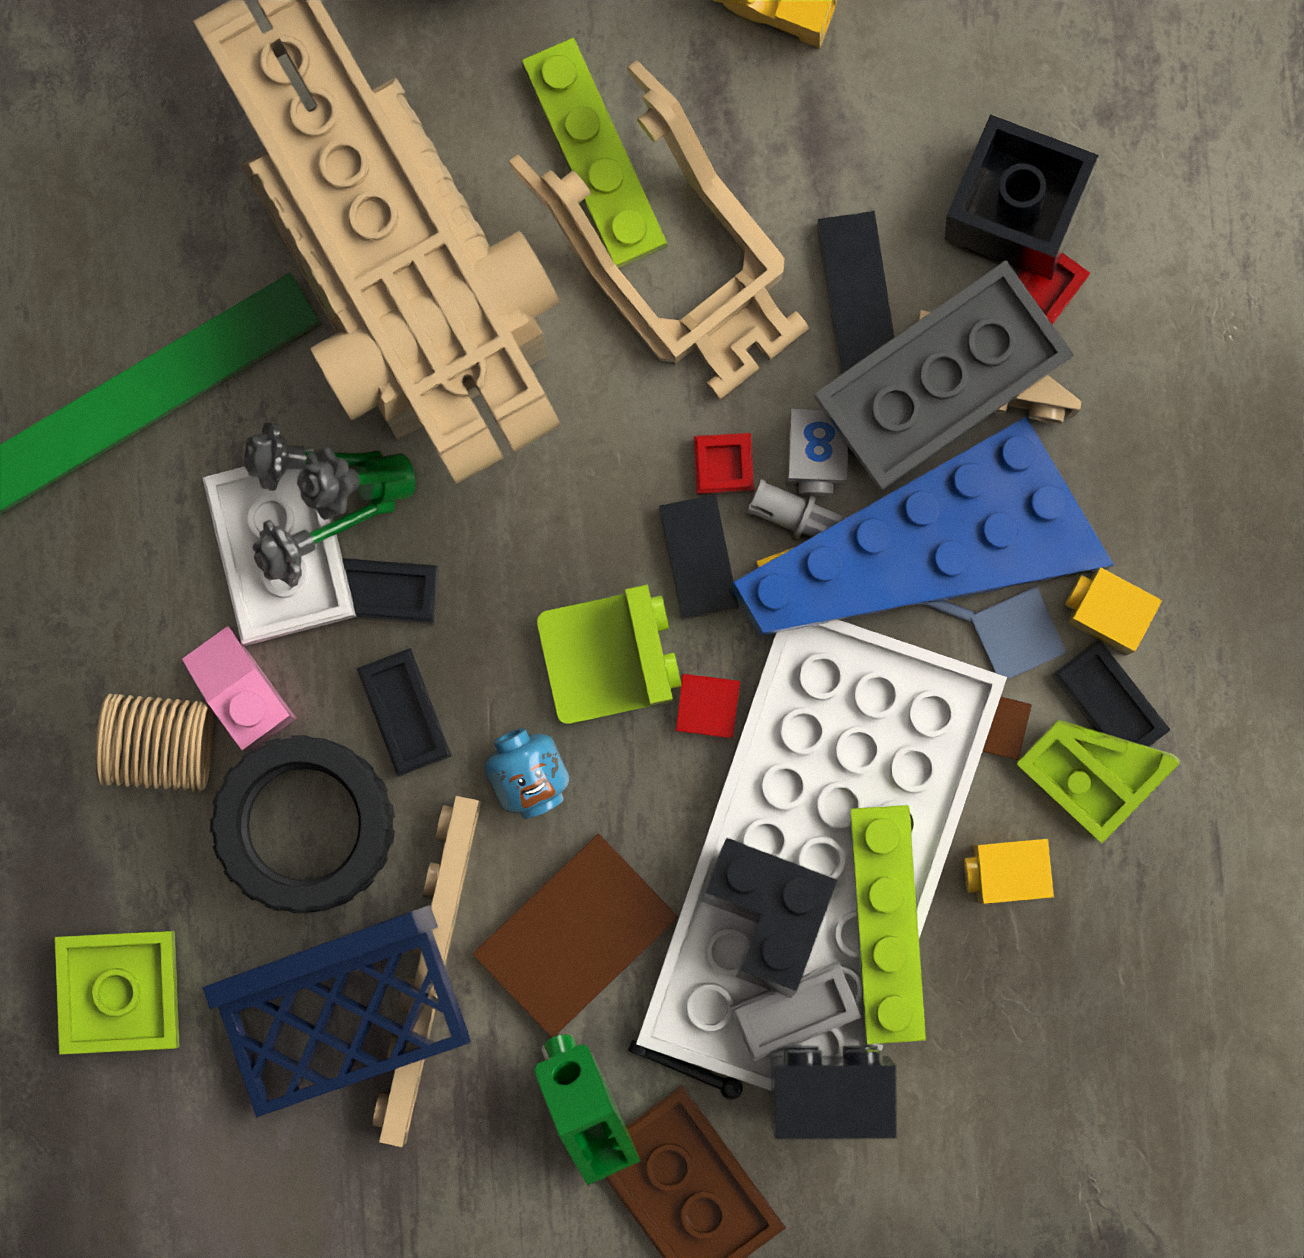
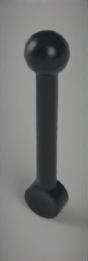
(729, 1087)

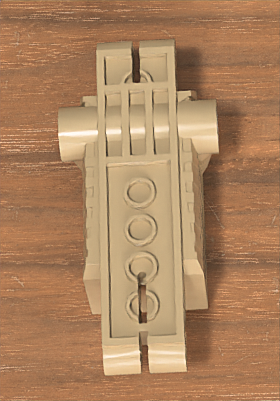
(386, 242)

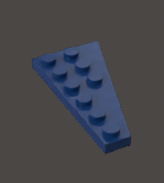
(954, 533)

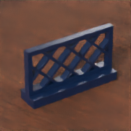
(322, 963)

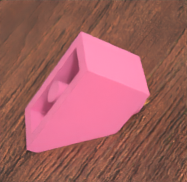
(238, 690)

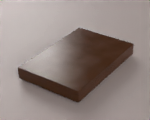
(575, 935)
(691, 1187)

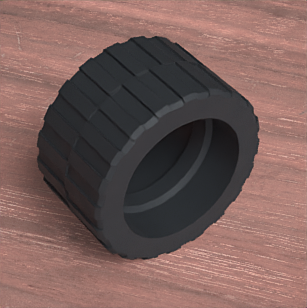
(233, 811)

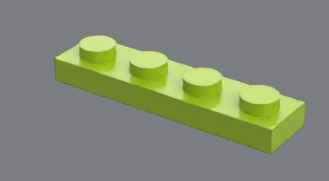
(594, 152)
(887, 924)

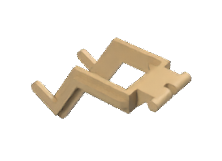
(732, 316)

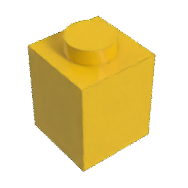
(1111, 610)
(1009, 871)

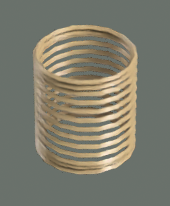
(110, 733)

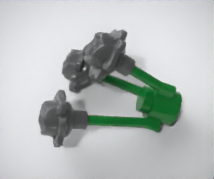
(325, 487)

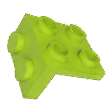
(608, 656)

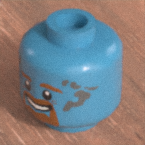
(526, 773)

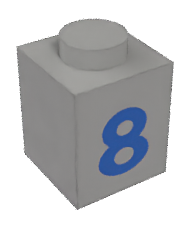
(815, 453)

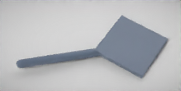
(1013, 632)

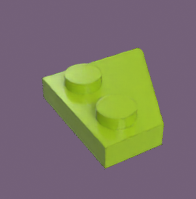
(1095, 774)

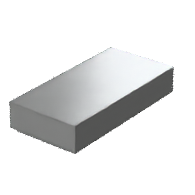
(776, 1021)

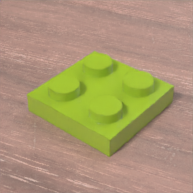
(117, 992)

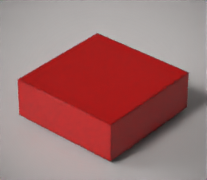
(723, 464)
(707, 706)

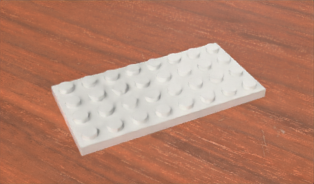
(830, 730)

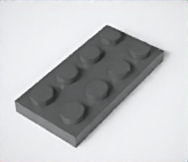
(943, 375)

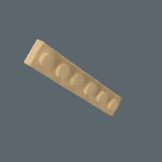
(445, 886)

